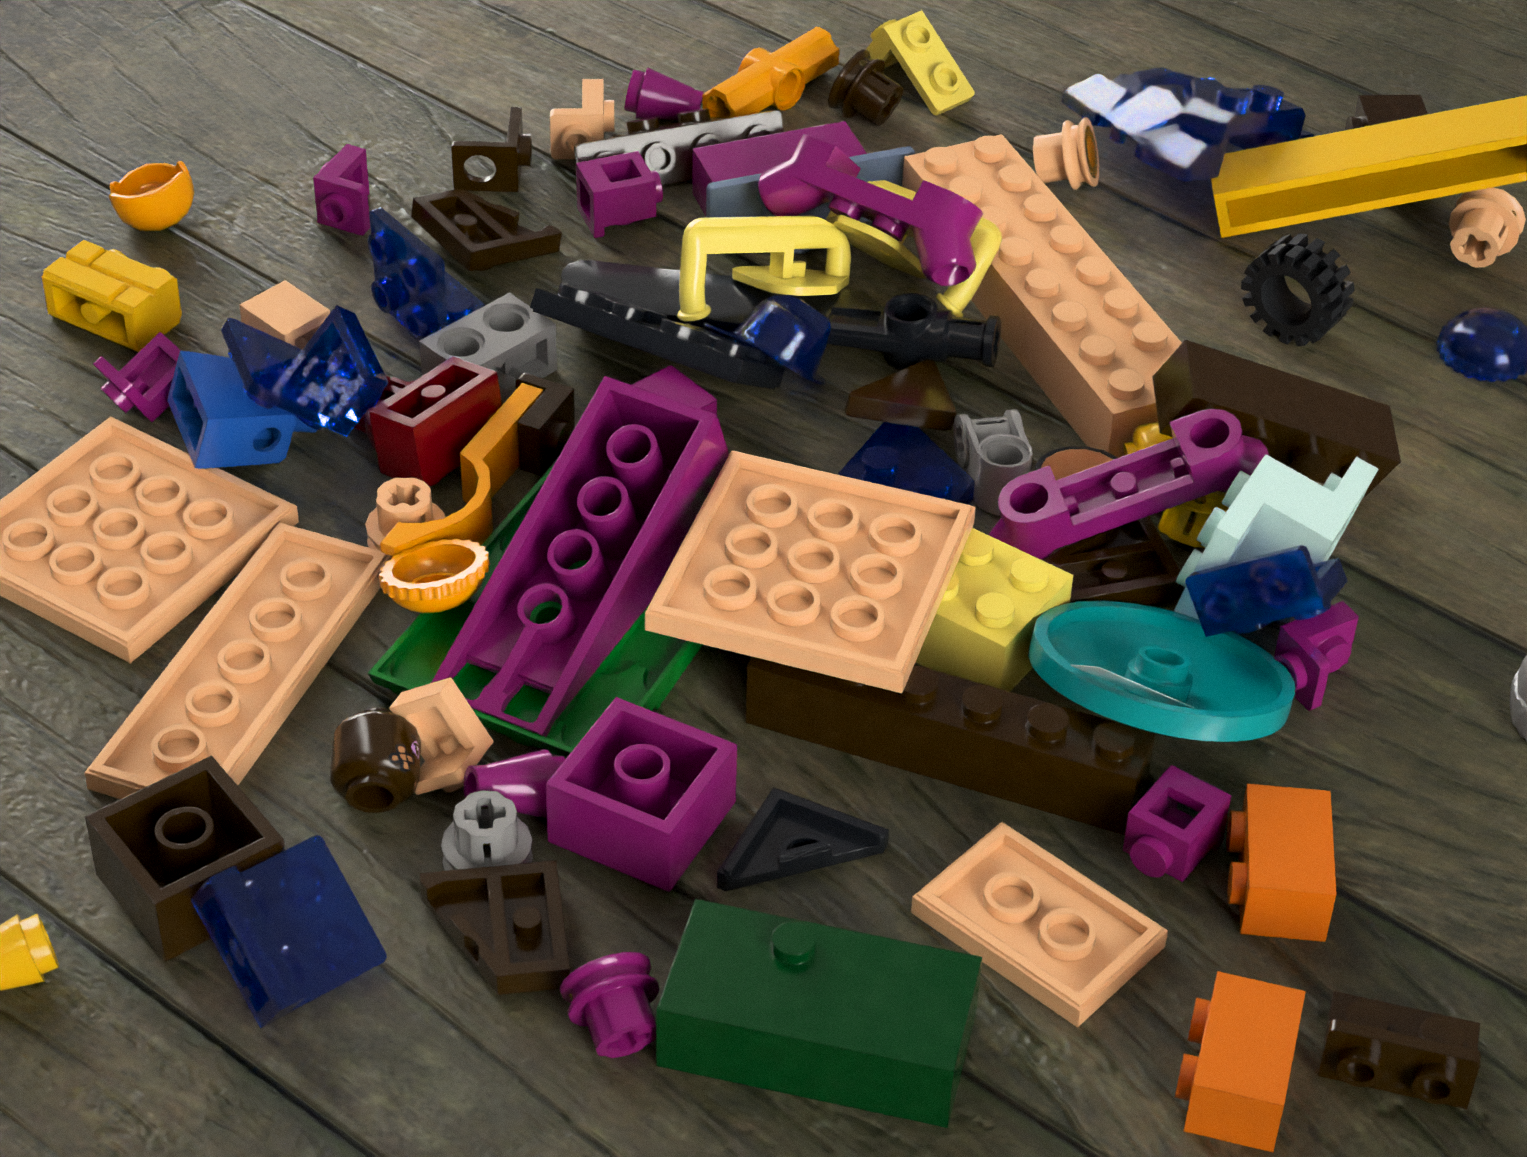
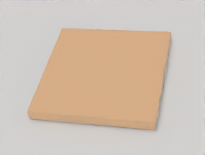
(128, 537)
(812, 571)

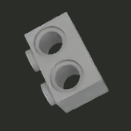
(497, 337)

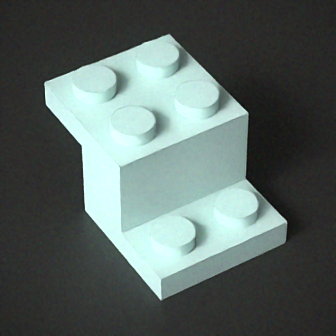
(1277, 512)

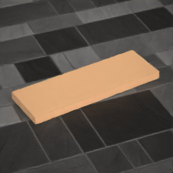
(244, 662)

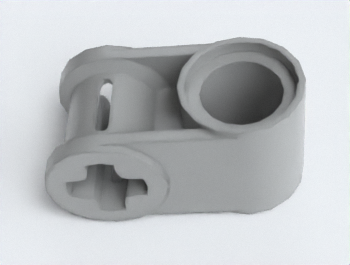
(992, 454)

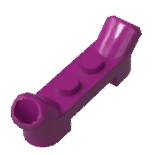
(934, 218)
(1197, 461)

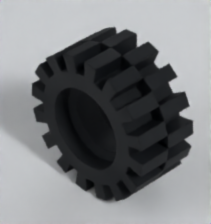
(1316, 274)

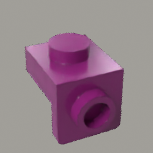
(343, 191)
(144, 379)

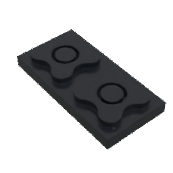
(658, 335)

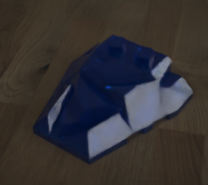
(1185, 119)

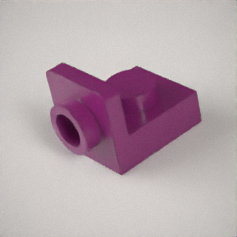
(1315, 649)

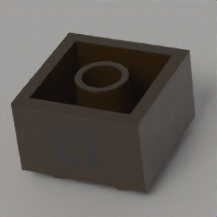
(166, 844)

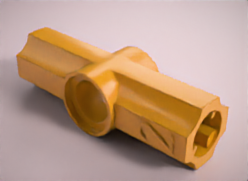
(773, 77)

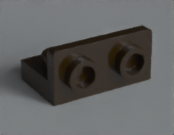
(1400, 1050)

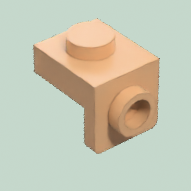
(582, 124)
(448, 733)

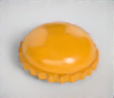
(435, 575)

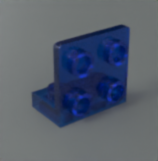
(413, 279)
(288, 929)

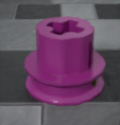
(614, 1002)

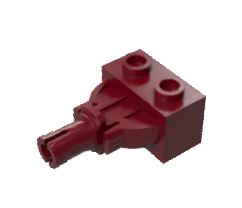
(430, 420)

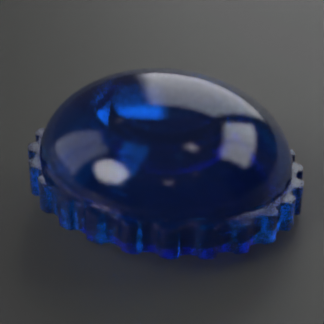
(1485, 344)

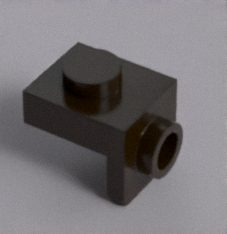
(545, 425)

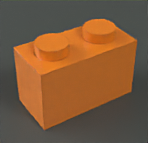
(1283, 862)
(1243, 1060)

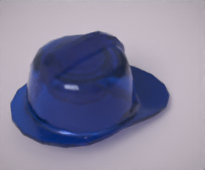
(787, 333)

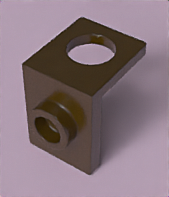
(506, 156)

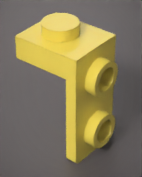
(923, 59)

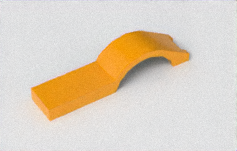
(484, 469)

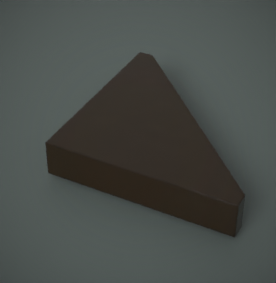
(906, 398)

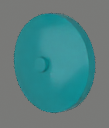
(1226, 678)

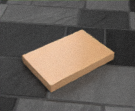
(1039, 923)

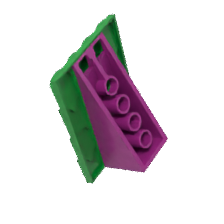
(573, 576)

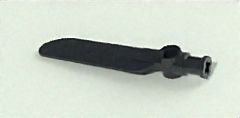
(904, 328)

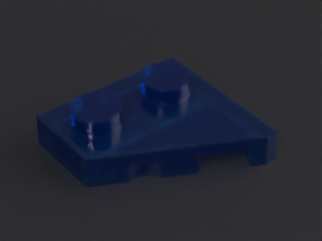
(909, 461)

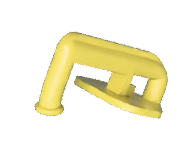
(760, 235)
(886, 249)

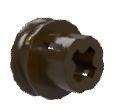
(865, 89)

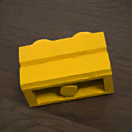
(112, 295)

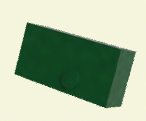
(818, 1012)

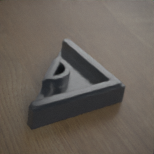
(794, 838)

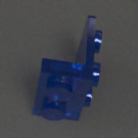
(323, 383)

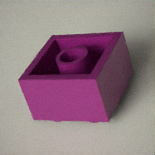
(641, 793)

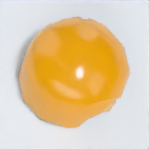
(153, 196)

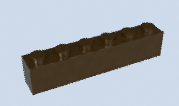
(964, 737)

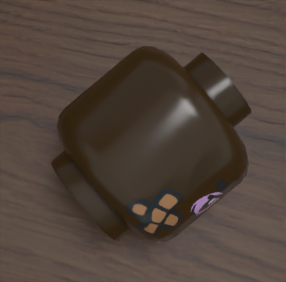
(375, 760)

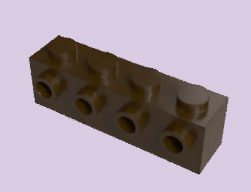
(1296, 419)

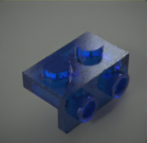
(1264, 590)

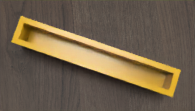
(1372, 167)

